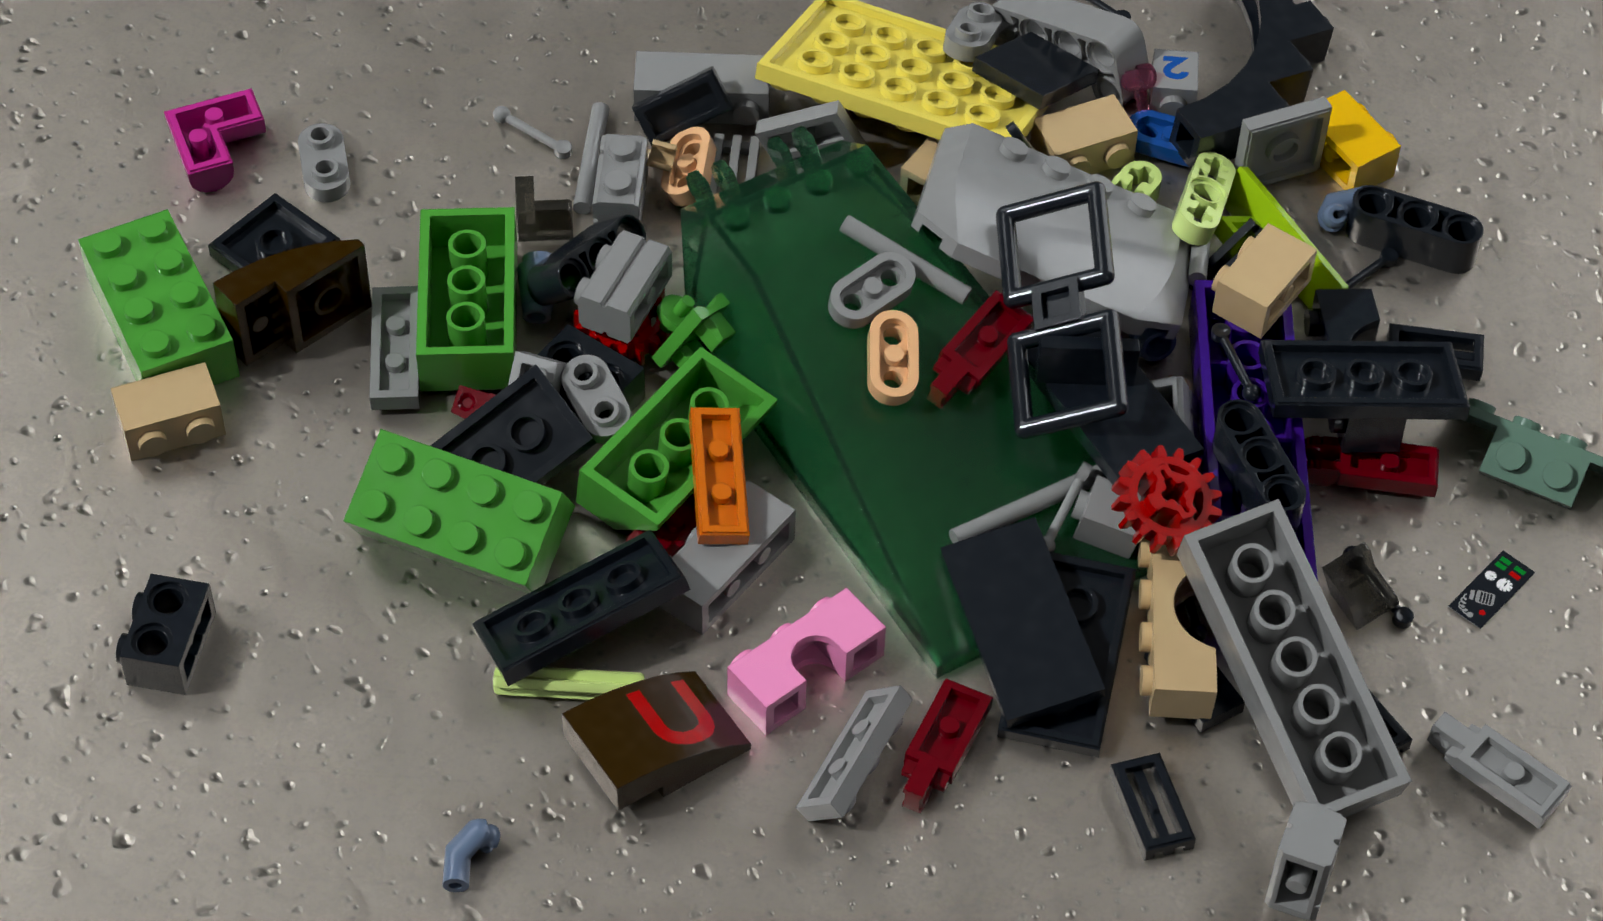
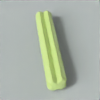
(565, 683)

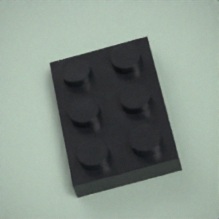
(521, 431)

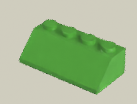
(647, 463)

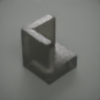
(542, 218)
(1359, 586)

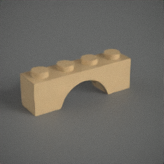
(1179, 667)

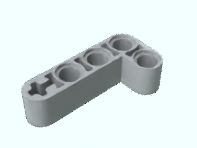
(1092, 34)

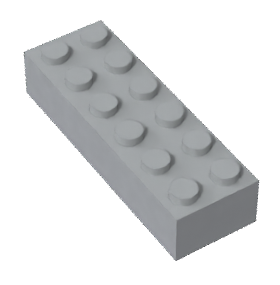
(1292, 662)

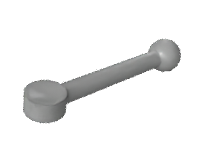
(561, 148)
(1065, 507)

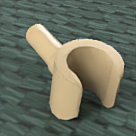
(661, 155)

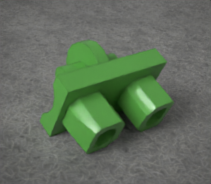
(689, 326)

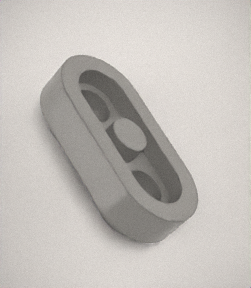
(972, 32)
(324, 162)
(868, 292)
(595, 396)

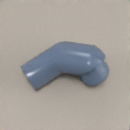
(1335, 209)
(458, 852)

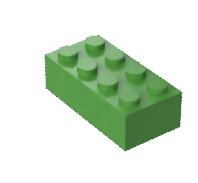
(466, 298)
(157, 299)
(459, 512)

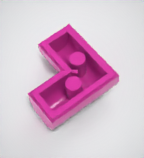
(206, 128)

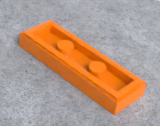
(718, 476)

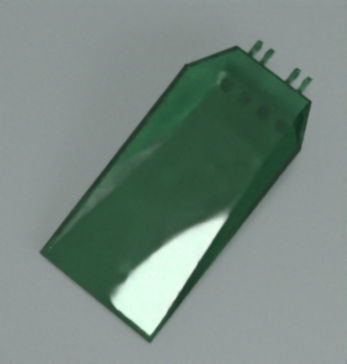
(871, 471)

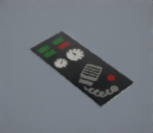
(1491, 589)

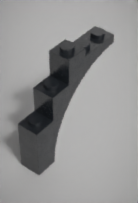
(1277, 75)

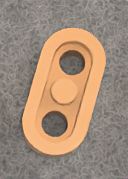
(694, 152)
(893, 361)

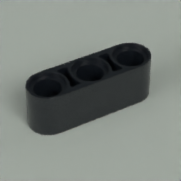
(1415, 229)
(559, 273)
(1256, 460)

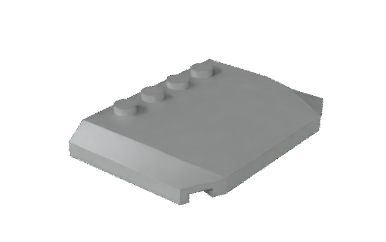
(982, 171)

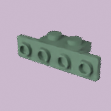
(1531, 459)

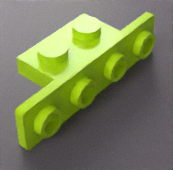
(1251, 199)

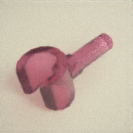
(1138, 82)

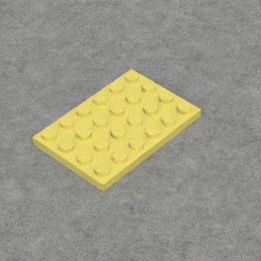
(887, 71)

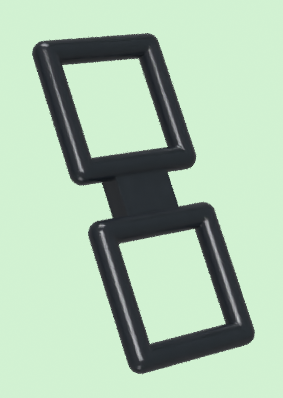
(1061, 310)

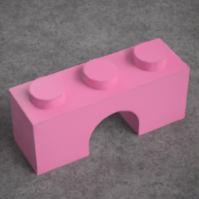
(833, 634)

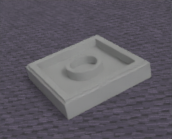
(1284, 141)

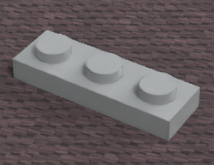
(393, 349)
(854, 754)

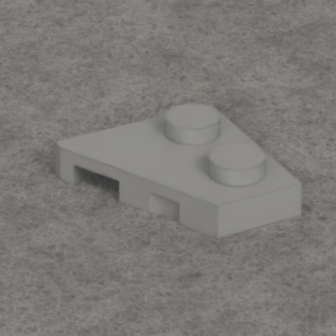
(825, 122)

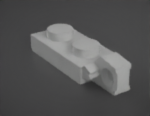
(1500, 768)

